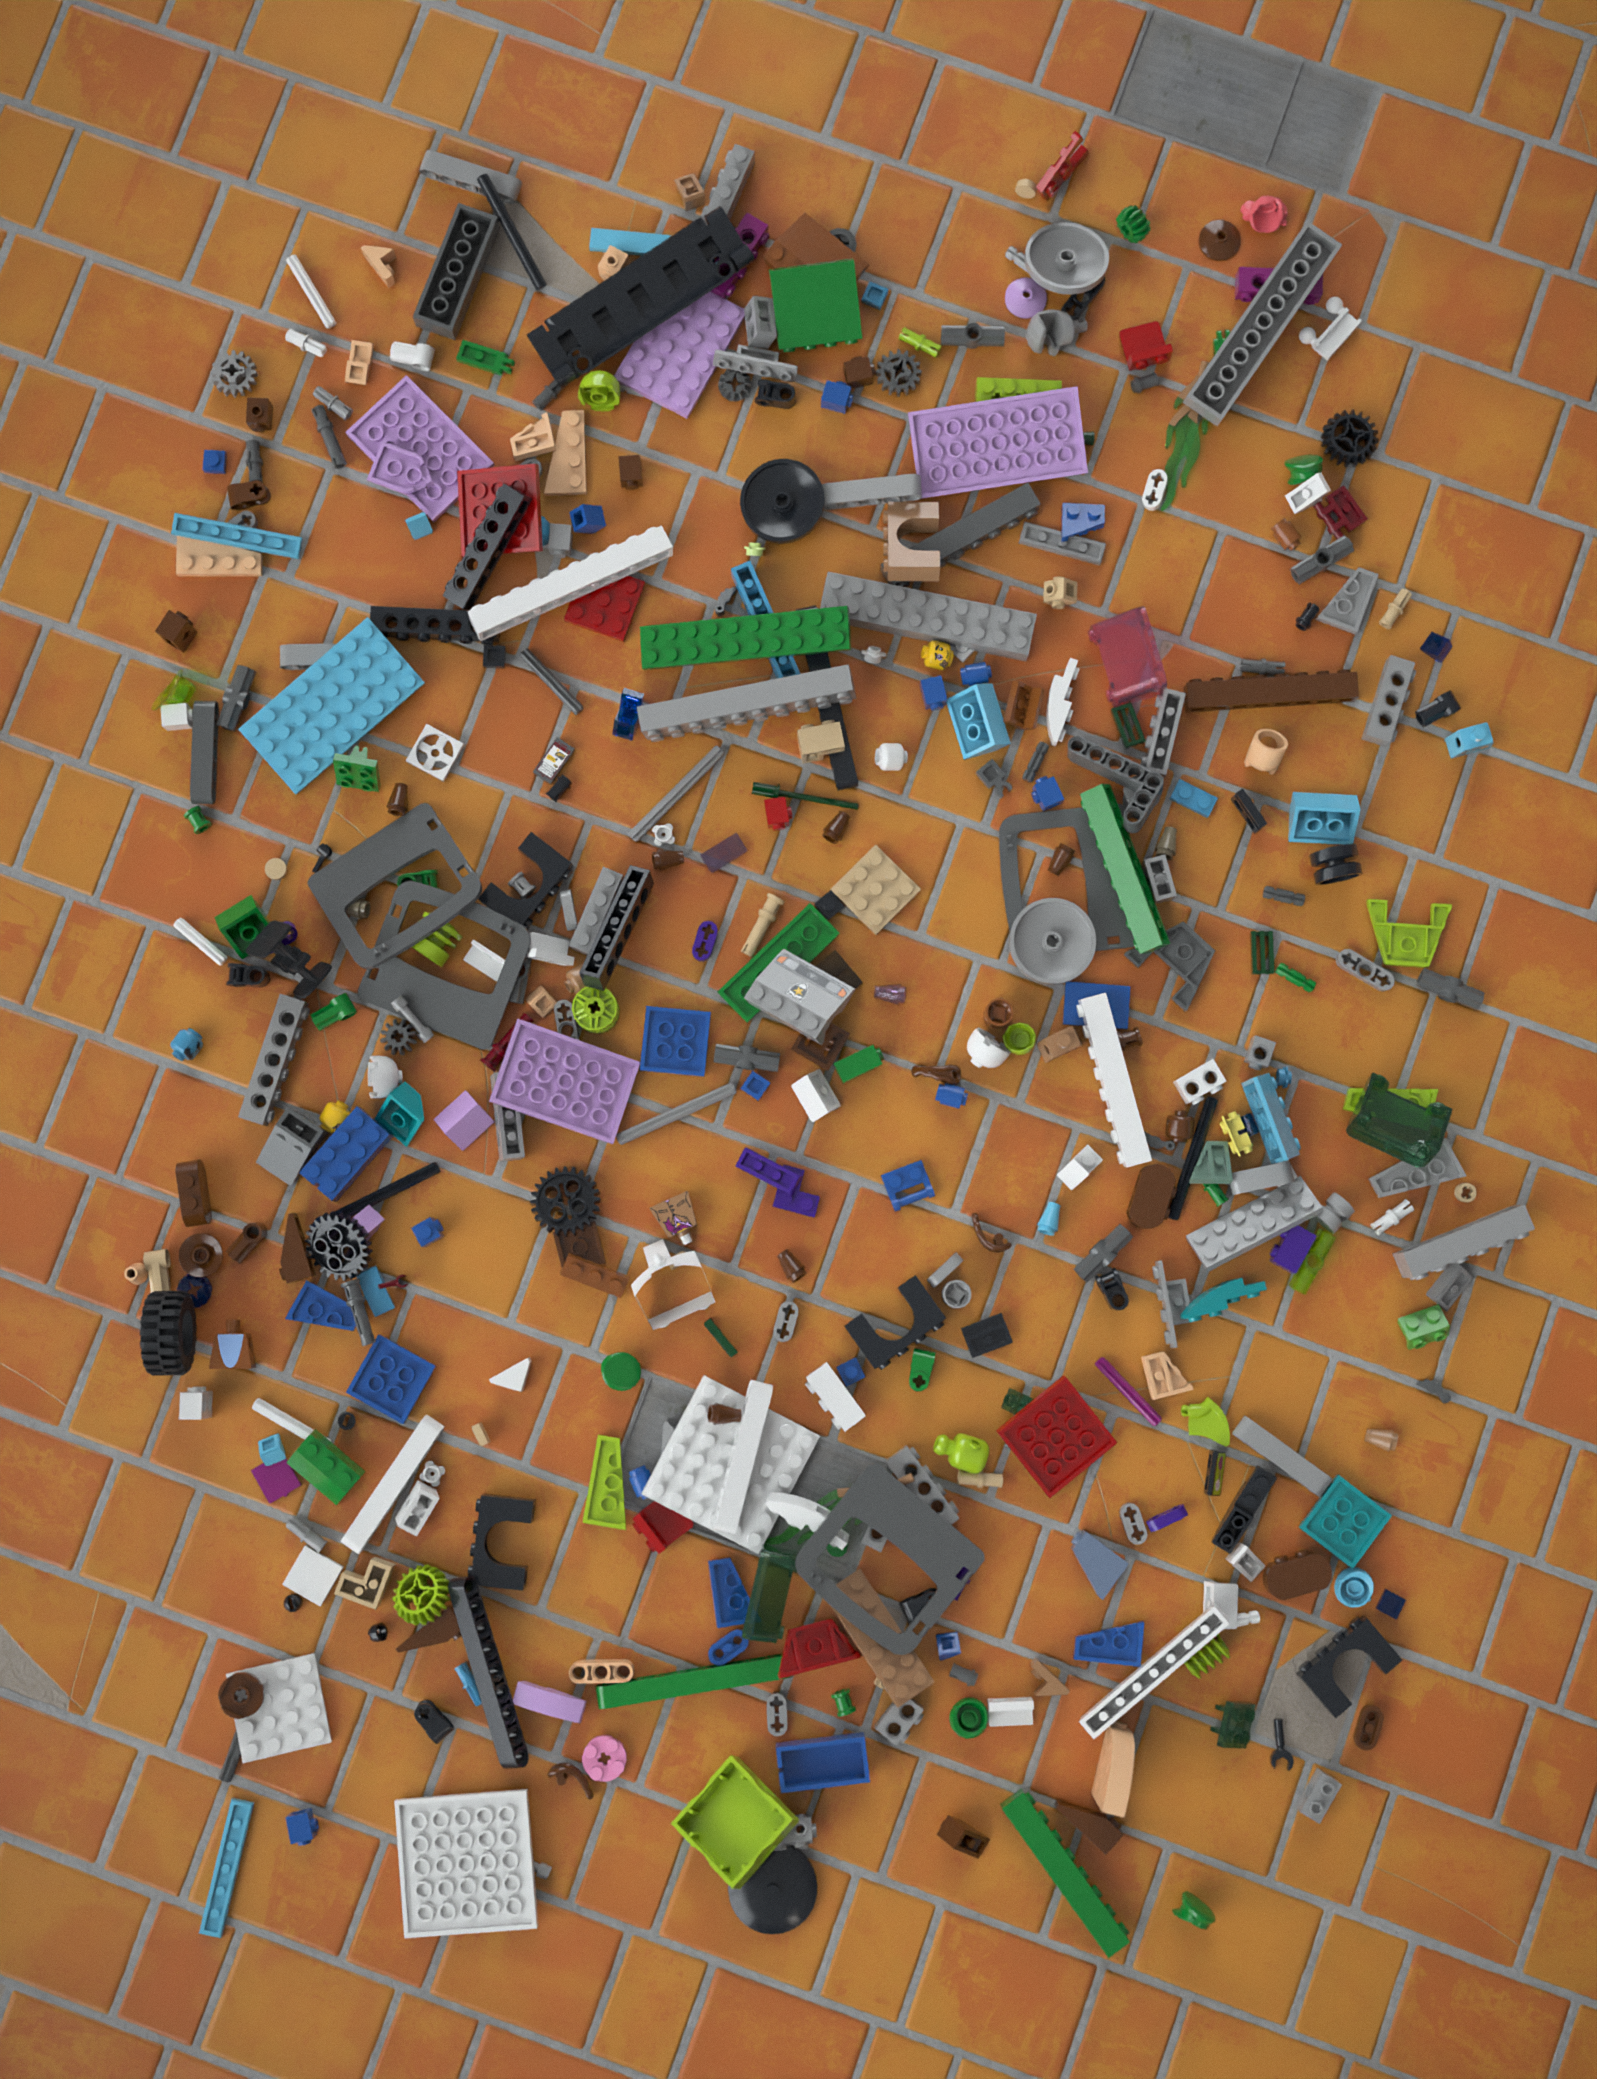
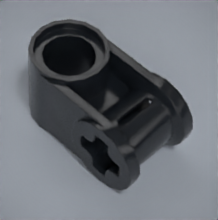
(773, 394)
(243, 976)
(1112, 1288)
(913, 1605)
(436, 1724)

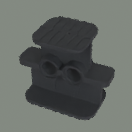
(288, 958)

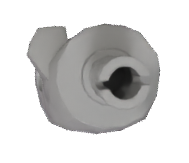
(1054, 329)

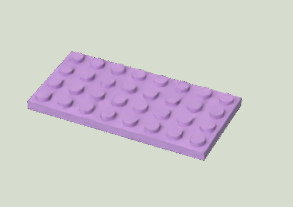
(998, 442)

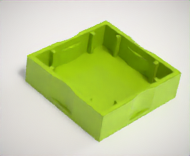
(735, 1822)

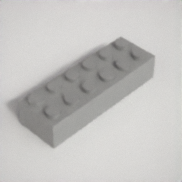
(1463, 1241)

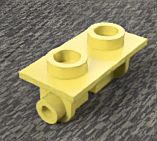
(1238, 1142)

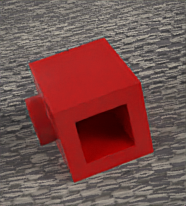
(777, 813)

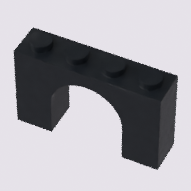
(554, 870)
(926, 1317)
(485, 1567)
(1318, 1672)

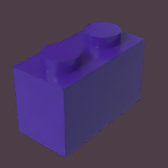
(1292, 1249)

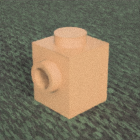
(612, 262)

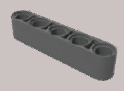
(204, 752)

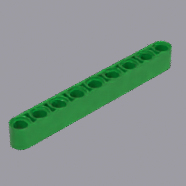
(689, 1681)

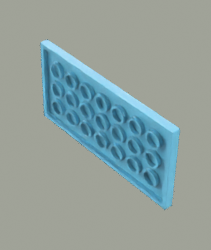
(331, 705)

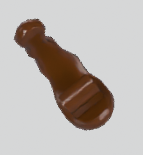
(947, 1073)
(998, 1246)
(560, 1771)

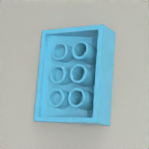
(1270, 1118)

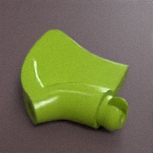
(1207, 1420)

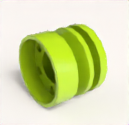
(433, 945)
(601, 1020)

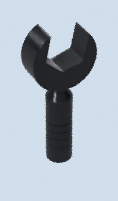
(1280, 1752)

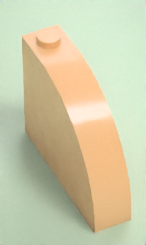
(1114, 1770)

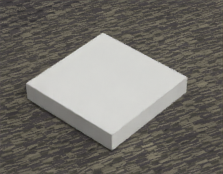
(313, 1575)

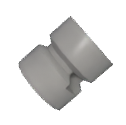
(1334, 1212)
(956, 1294)

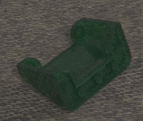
(1398, 1124)

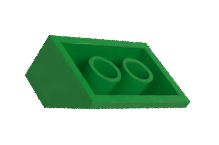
(325, 1466)

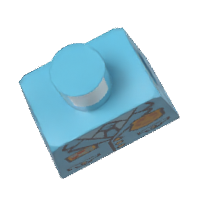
(1471, 738)

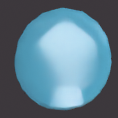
(1354, 1587)

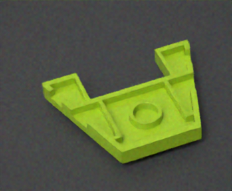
(1407, 943)

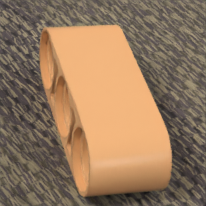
(610, 1664)

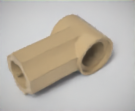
(157, 1265)

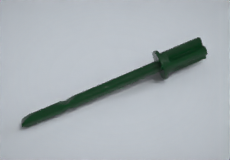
(774, 791)

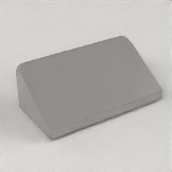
(1449, 1286)

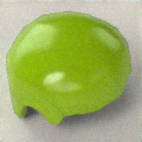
(1019, 1038)

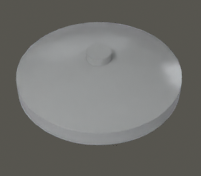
(1066, 258)
(1052, 941)

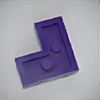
(799, 1202)

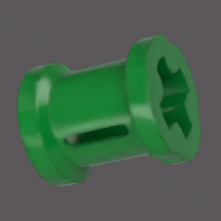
(197, 820)
(843, 1702)

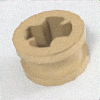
(1458, 1190)

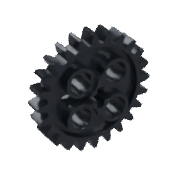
(547, 1207)
(335, 1243)

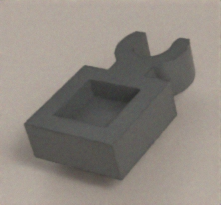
(991, 776)

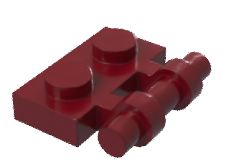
(1345, 509)

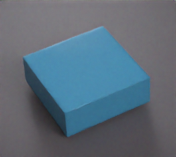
(874, 295)

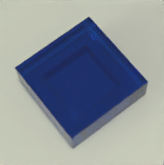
(1390, 1604)

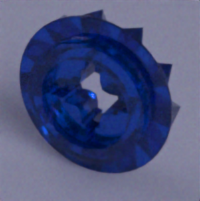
(203, 1294)

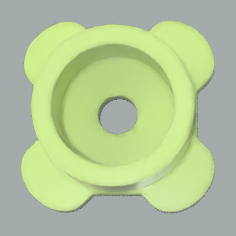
(754, 549)

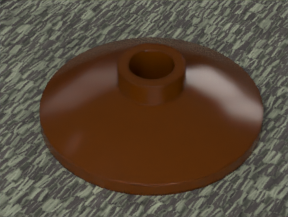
(1213, 246)
(190, 1251)

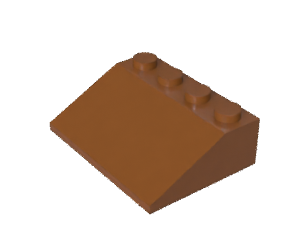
(807, 244)

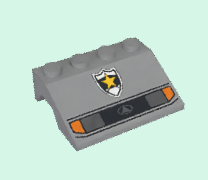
(799, 995)

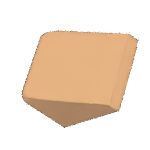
(541, 1001)

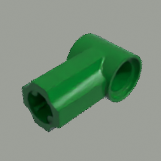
(338, 1010)

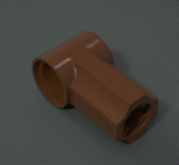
(245, 1242)

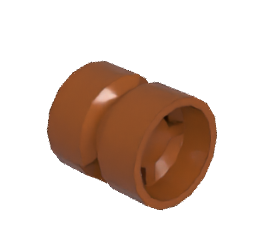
(998, 1013)

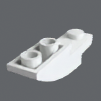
(1057, 708)
(801, 1511)

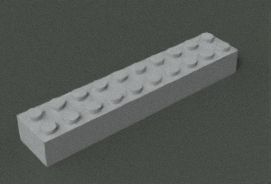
(1262, 323)
(931, 616)
(747, 703)

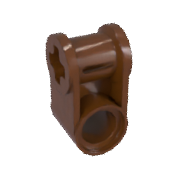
(244, 494)

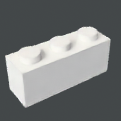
(834, 1397)

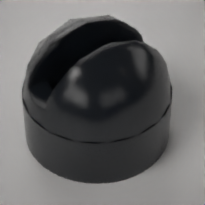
(350, 1423)
(296, 1600)
(378, 1637)

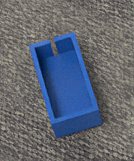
(346, 1154)
(822, 1762)

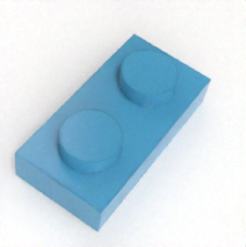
(1193, 798)

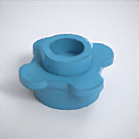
(1283, 1077)

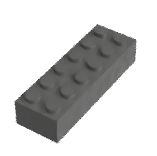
(456, 271)

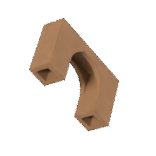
(902, 562)

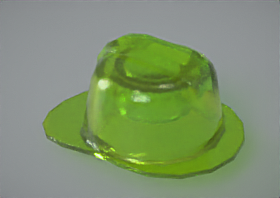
(178, 691)

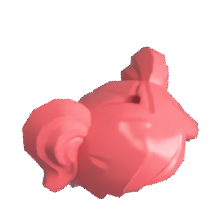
(1265, 213)

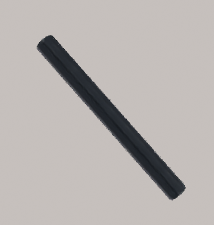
(511, 231)
(1192, 1157)
(390, 1190)

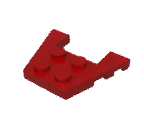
(1063, 168)

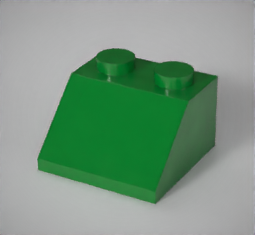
(242, 924)

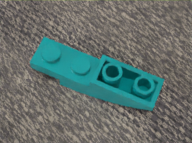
(1218, 1296)

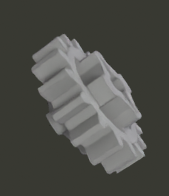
(237, 376)

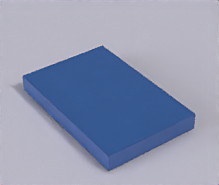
(1117, 996)

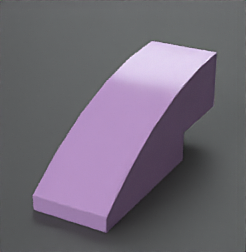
(549, 1701)

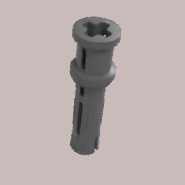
(356, 1302)

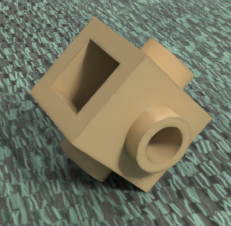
(1060, 592)

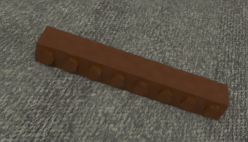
(1271, 691)

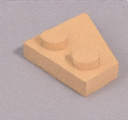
(534, 440)
(1163, 1377)

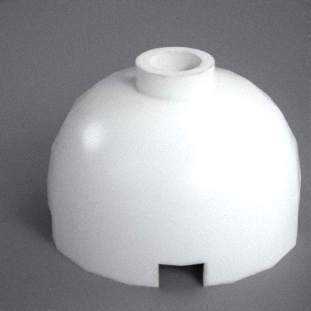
(986, 1050)
(383, 1076)

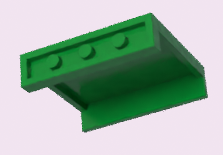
(816, 304)

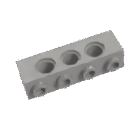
(1374, 730)
(508, 1130)
(907, 1456)

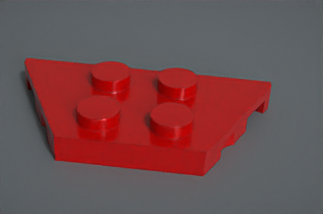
(814, 1648)

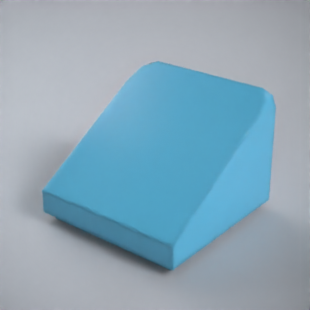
(419, 526)
(271, 1450)

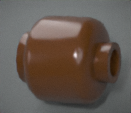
(1180, 1126)

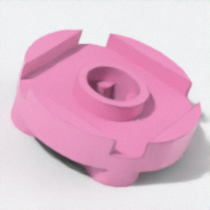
(598, 1770)

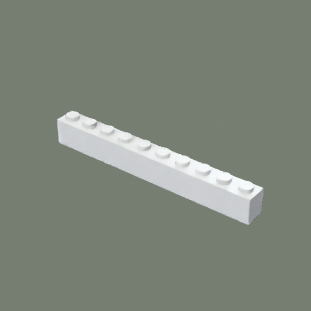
(570, 582)

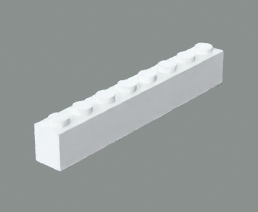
(1114, 1080)
(1154, 1671)

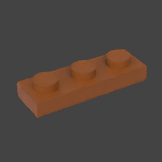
(594, 1275)

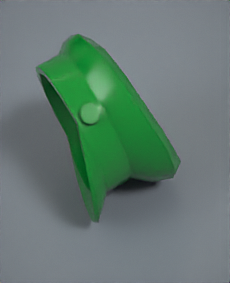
(1303, 468)
(621, 1371)
(969, 1718)
(1194, 1911)

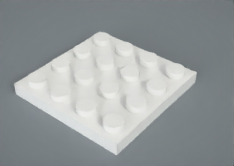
(291, 1712)

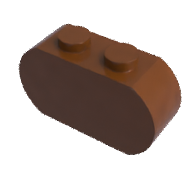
(193, 1193)
(1151, 1197)
(1297, 1575)

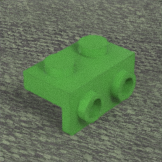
(1424, 1327)

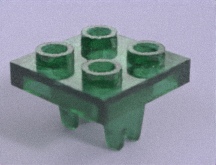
(1235, 1724)

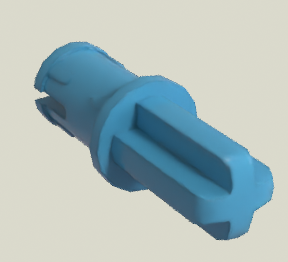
(469, 1682)

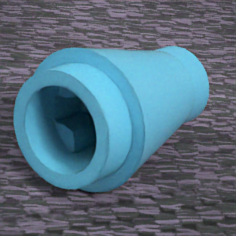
(1049, 1220)

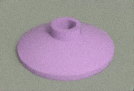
(1022, 306)

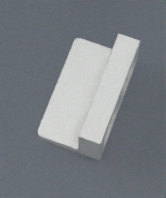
(549, 949)
(484, 960)
(815, 1095)
(1225, 1597)
(1010, 1711)

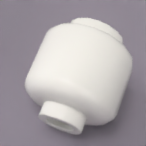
(891, 756)

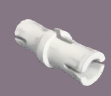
(1392, 1217)

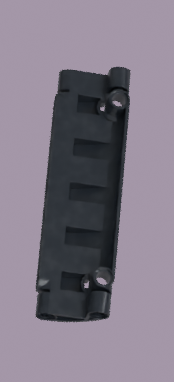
(640, 296)

